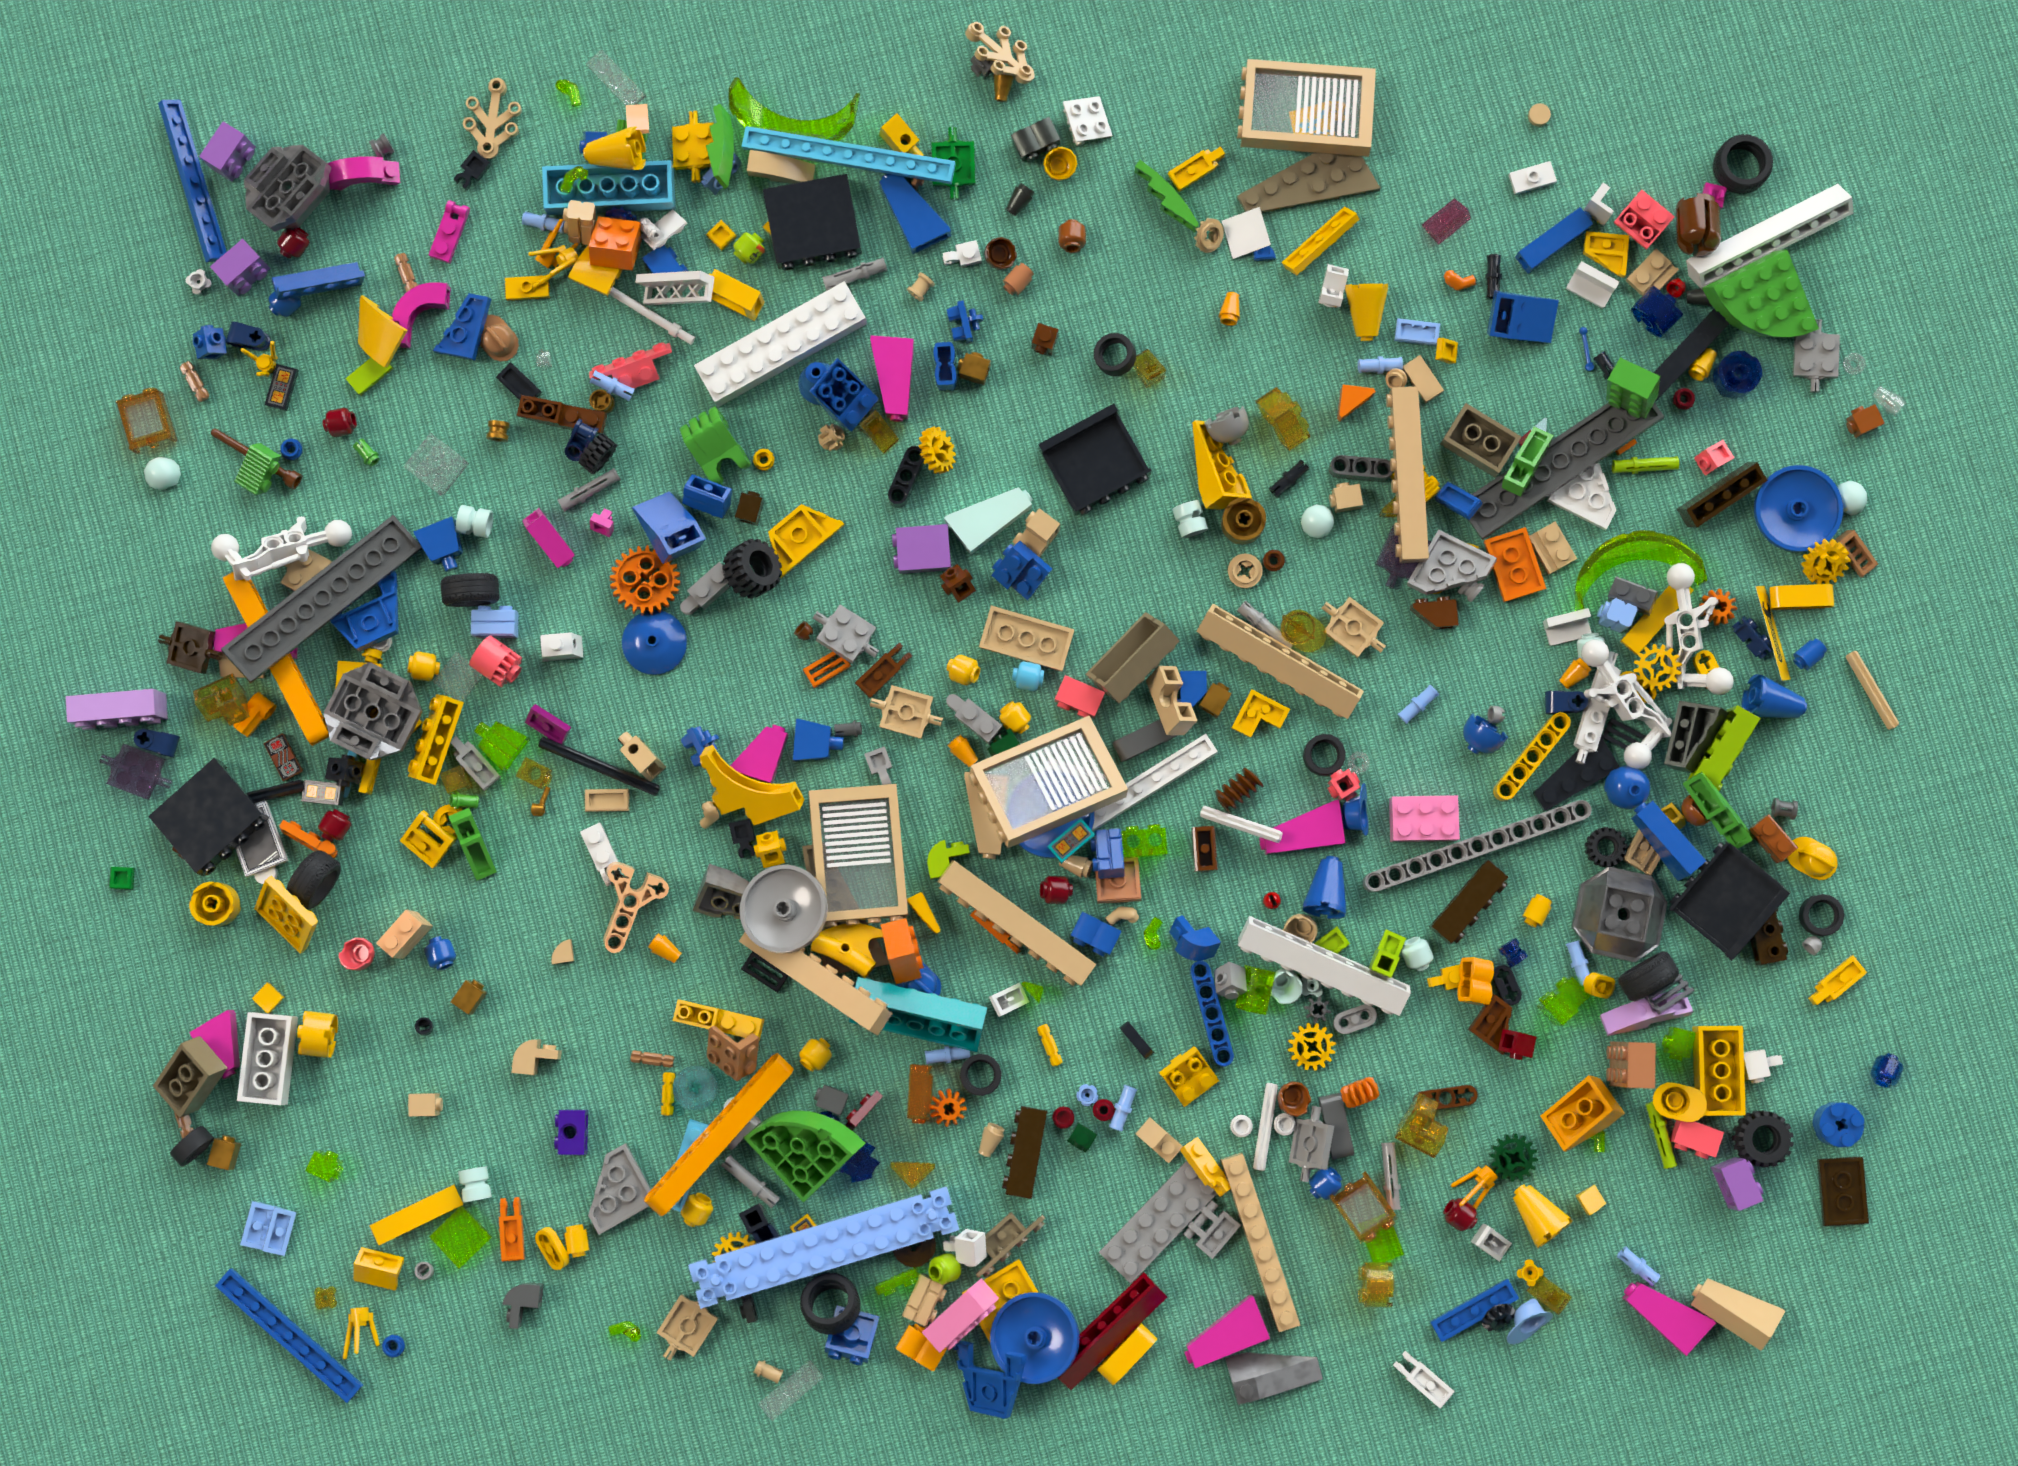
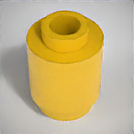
(1537, 910)
(576, 1240)

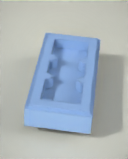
(1417, 332)

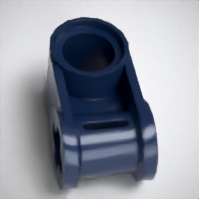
(244, 336)
(579, 440)
(1562, 702)
(159, 742)

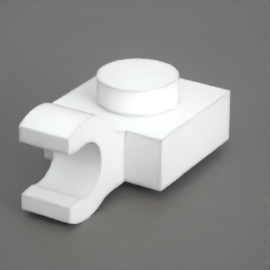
(965, 254)

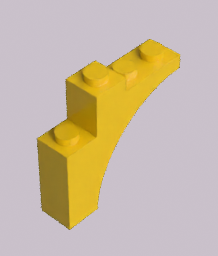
(735, 791)

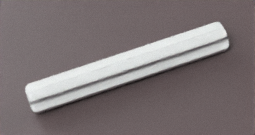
(1241, 824)
(1265, 1126)

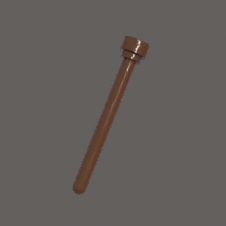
(291, 478)

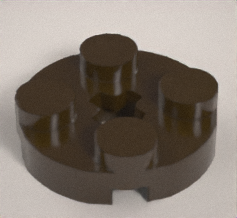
(918, 1257)

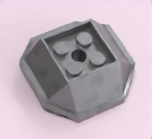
(286, 186)
(350, 709)
(1597, 919)

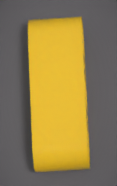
(1801, 596)
(1126, 1354)

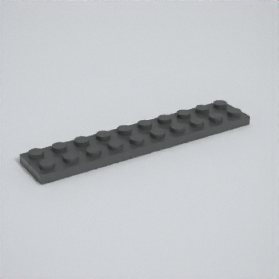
(1563, 461)
(321, 599)

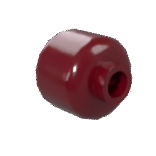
(293, 242)
(339, 422)
(334, 825)
(1055, 890)
(1460, 1217)

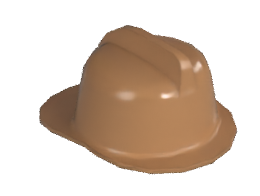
(498, 339)

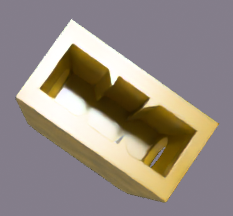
(897, 130)

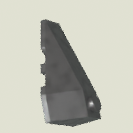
(720, 893)
(1264, 1375)

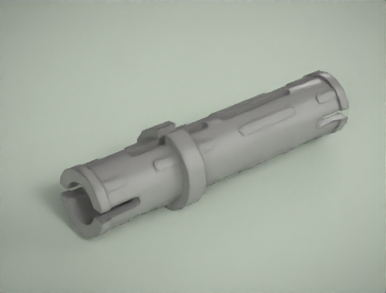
(856, 273)
(566, 501)
(1261, 623)
(1389, 1149)
(751, 1182)

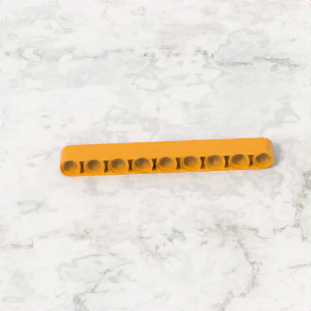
(285, 671)
(718, 1134)

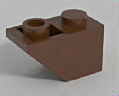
(1437, 614)

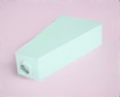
(986, 519)

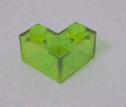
(1563, 1002)

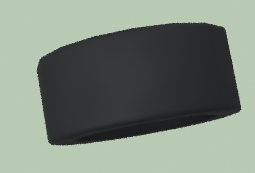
(1104, 343)
(1328, 738)
(1838, 915)
(980, 1058)
(192, 1146)

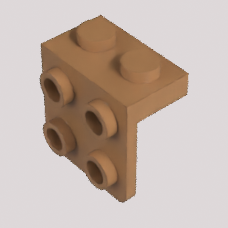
(732, 1057)

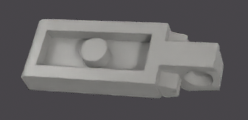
(475, 764)

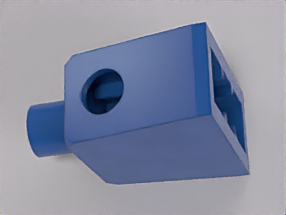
(441, 542)
(814, 741)

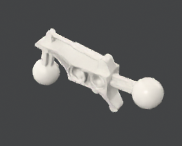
(278, 548)
(1718, 680)
(1636, 755)

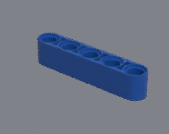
(1218, 1022)

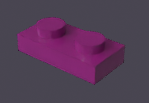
(547, 724)

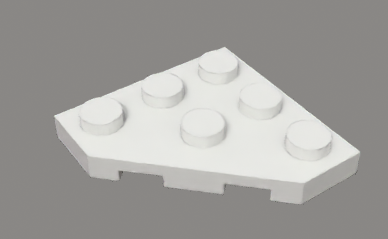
(1587, 498)

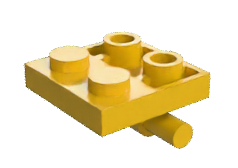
(1189, 1076)

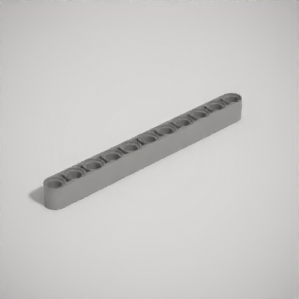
(1486, 841)

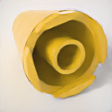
(618, 150)
(1366, 308)
(1540, 1215)

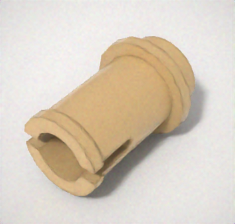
(768, 1371)

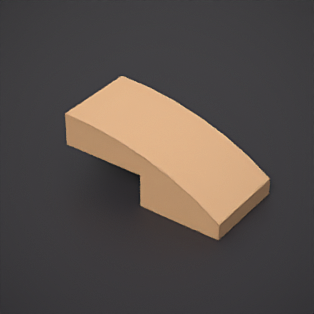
(638, 116)

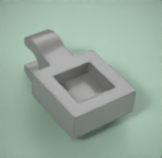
(879, 763)

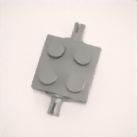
(1816, 356)
(846, 634)
(1311, 1144)

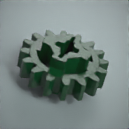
(1518, 1147)

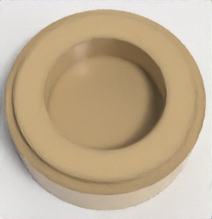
(1539, 114)

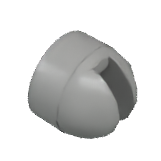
(1495, 714)
(1812, 945)
(421, 1268)

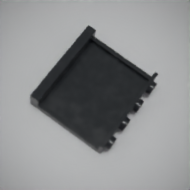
(812, 222)
(1094, 460)
(208, 818)
(1729, 899)

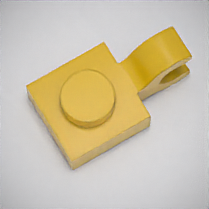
(1449, 977)

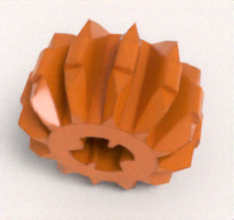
(1727, 609)
(1359, 1092)
(940, 1111)

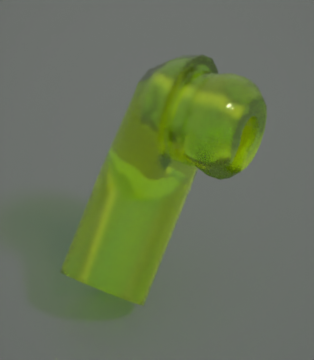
(570, 89)
(572, 175)
(1150, 934)
(1599, 1141)
(627, 1328)

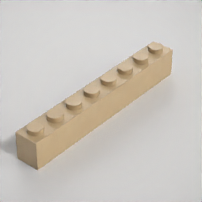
(1408, 474)
(1279, 661)
(1016, 923)
(827, 985)
(1260, 1242)

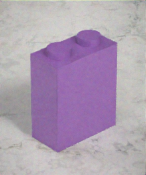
(922, 549)

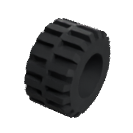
(740, 573)
(1780, 1144)

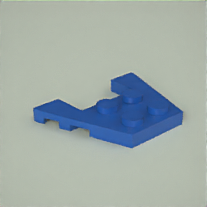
(373, 620)
(990, 1390)

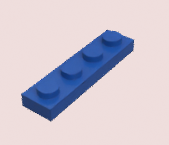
(1473, 1310)

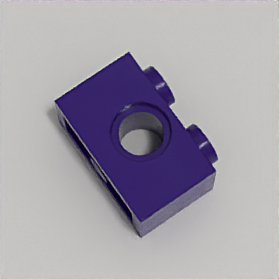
(579, 1120)

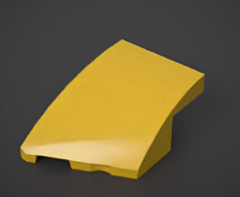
(594, 277)
(378, 332)

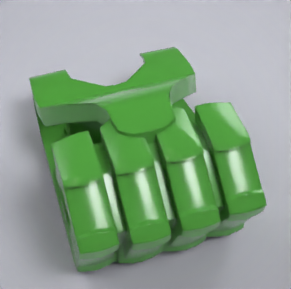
(712, 443)

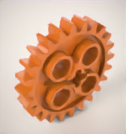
(658, 594)

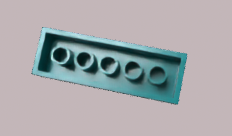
(928, 1015)

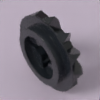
(1498, 1317)

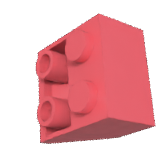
(1644, 219)

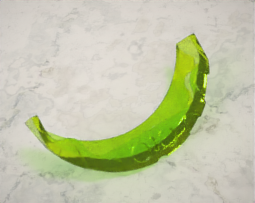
(755, 115)
(1631, 547)

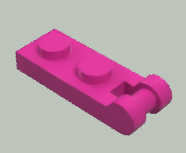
(449, 232)

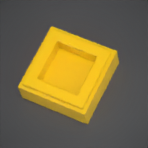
(721, 235)
(1446, 350)
(268, 997)

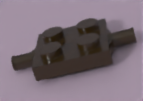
(190, 647)

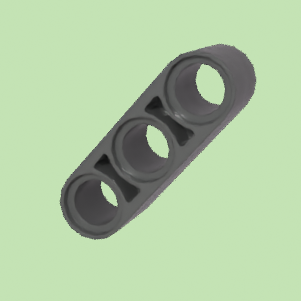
(1351, 473)
(1141, 741)
(1334, 1114)

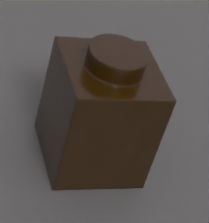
(749, 508)

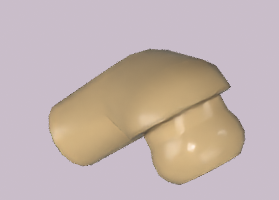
(1122, 912)

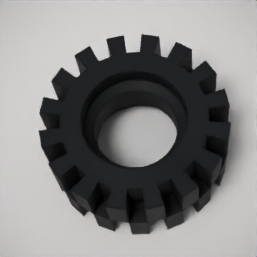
(597, 453)
(1617, 840)

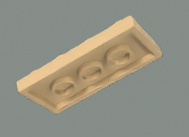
(1026, 638)

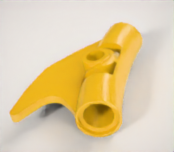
(853, 939)

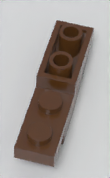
(559, 414)

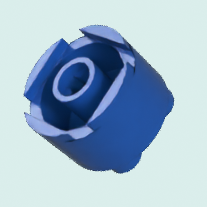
(1828, 1132)

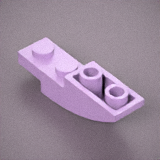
(1641, 1014)

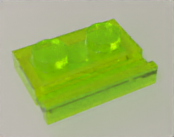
(1384, 1246)
(907, 1278)

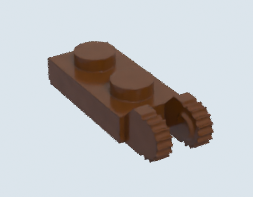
(882, 672)

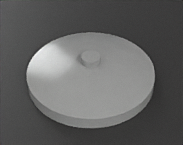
(783, 909)

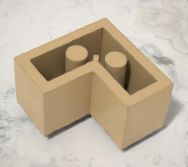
(1039, 532)

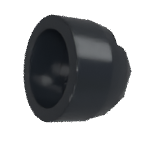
(424, 1022)

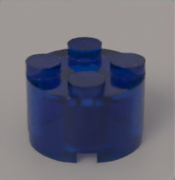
(1656, 312)
(1740, 363)

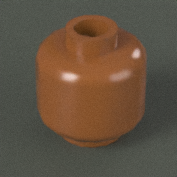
(1072, 236)

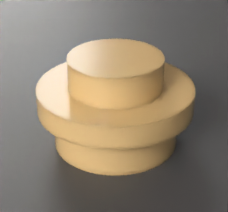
(1396, 378)

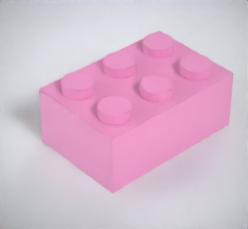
(1424, 818)
(961, 1316)

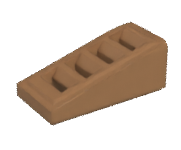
(1856, 541)

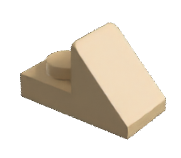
(1159, 1140)

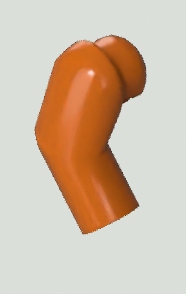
(1458, 282)

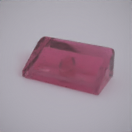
(1446, 221)

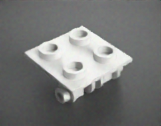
(1086, 119)
(657, 234)

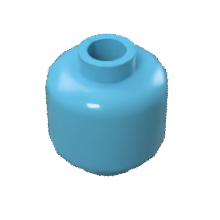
(1028, 676)

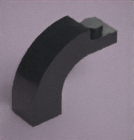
(759, 1223)

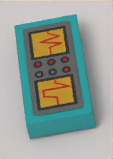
(1071, 840)

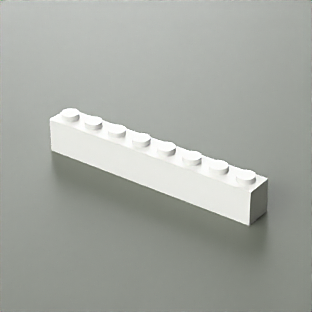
(1771, 235)
(1324, 966)

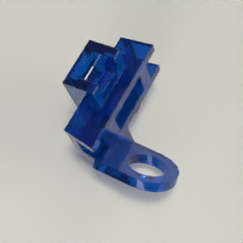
(865, 1163)

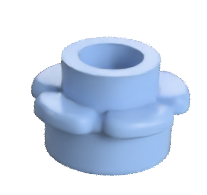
(1087, 1101)

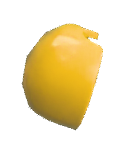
(1060, 163)

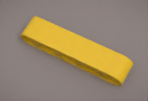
(1541, 752)

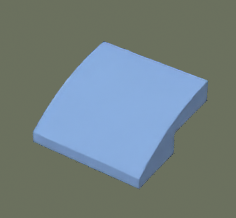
(268, 1228)

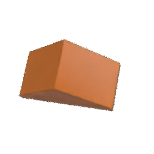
(1352, 398)

